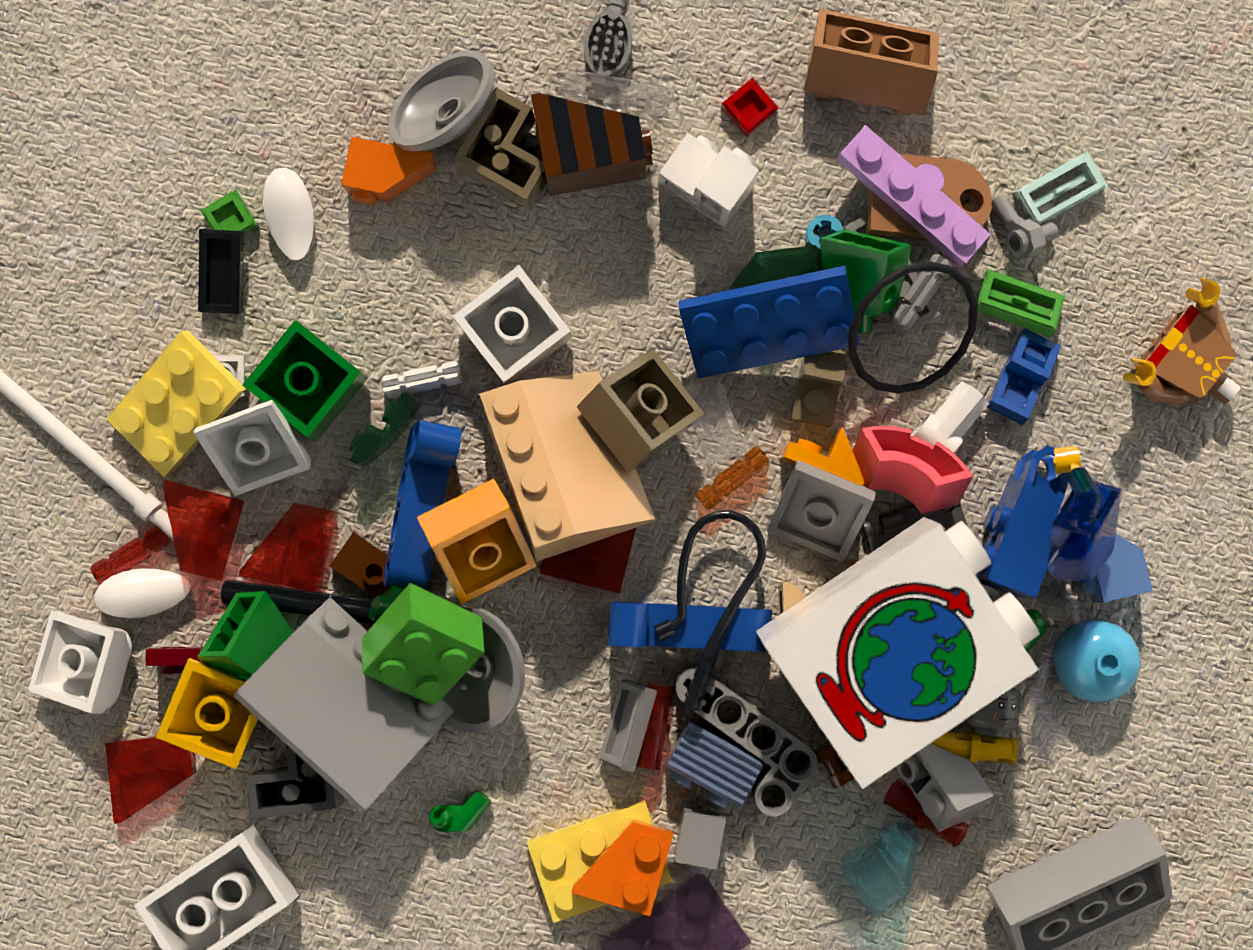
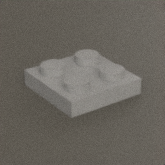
(821, 511)

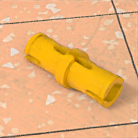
(979, 747)

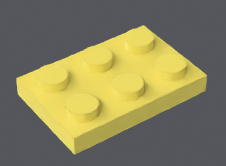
(172, 399)
(570, 851)

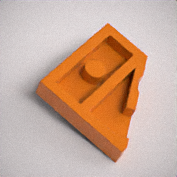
(628, 869)

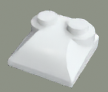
(254, 447)
(81, 663)

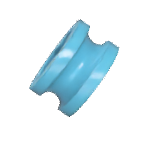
(833, 223)

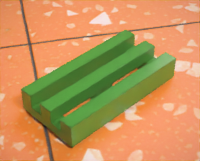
(1019, 309)

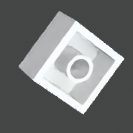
(513, 326)

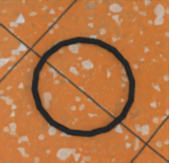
(972, 322)

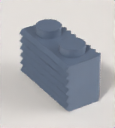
(713, 764)

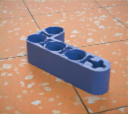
(422, 487)
(633, 626)

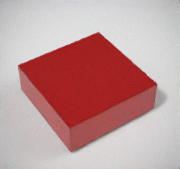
(749, 107)

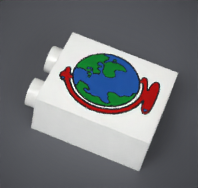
(902, 647)

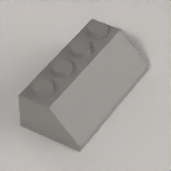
(1083, 888)

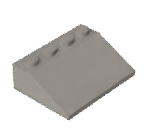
(333, 714)

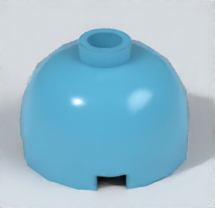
(1096, 660)

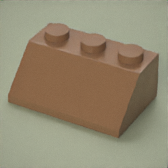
(872, 62)

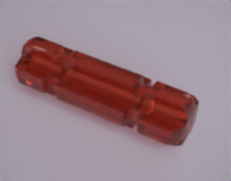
(130, 554)

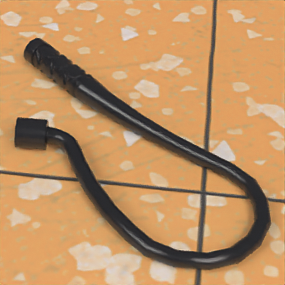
(711, 651)

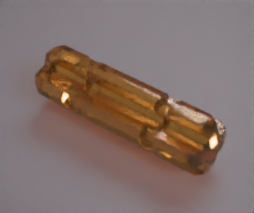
(732, 478)

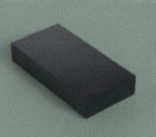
(220, 271)

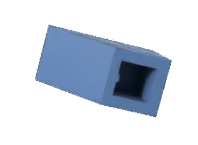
(1121, 575)

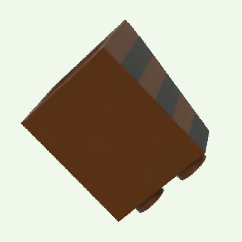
(589, 145)

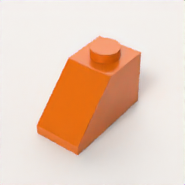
(383, 170)

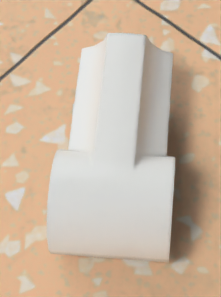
(952, 417)

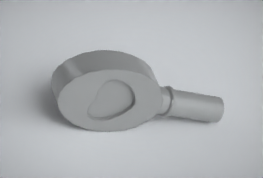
(608, 41)

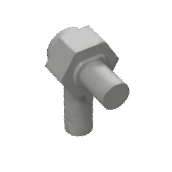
(1024, 236)

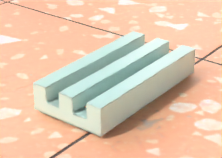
(1030, 206)

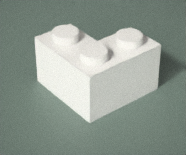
(709, 180)

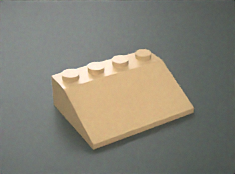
(559, 467)

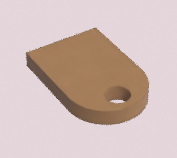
(958, 180)

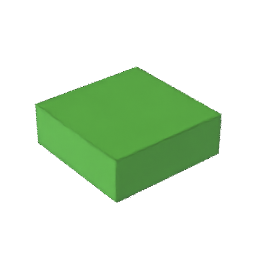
(230, 214)

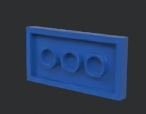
(768, 322)

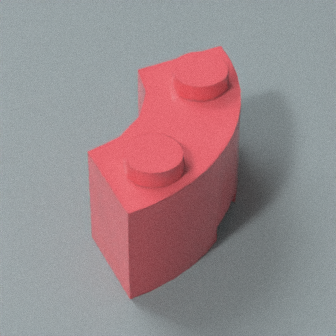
(911, 467)

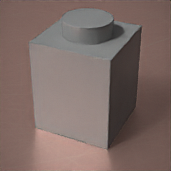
(699, 839)

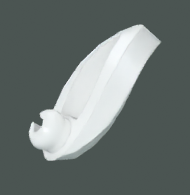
(288, 212)
(141, 592)

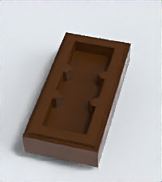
(362, 564)

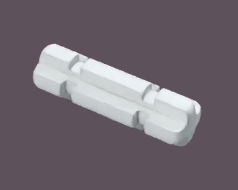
(422, 379)

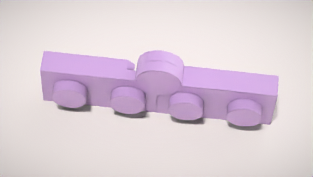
(914, 195)

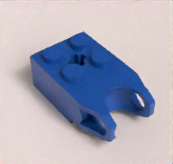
(1022, 526)

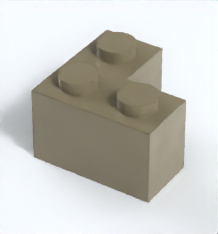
(495, 154)

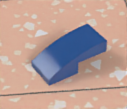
(1023, 376)

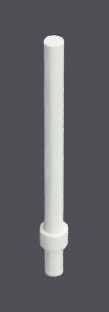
(145, 505)

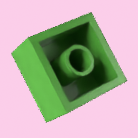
(422, 644)

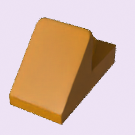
(838, 460)

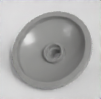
(442, 101)
(489, 693)

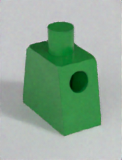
(866, 262)
(246, 635)

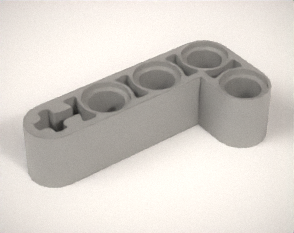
(773, 754)

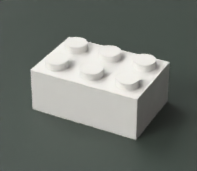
(218, 897)

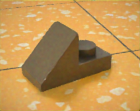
(819, 388)

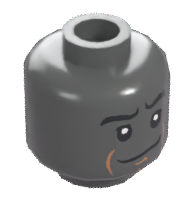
(997, 716)

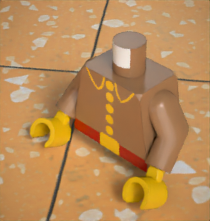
(1189, 354)

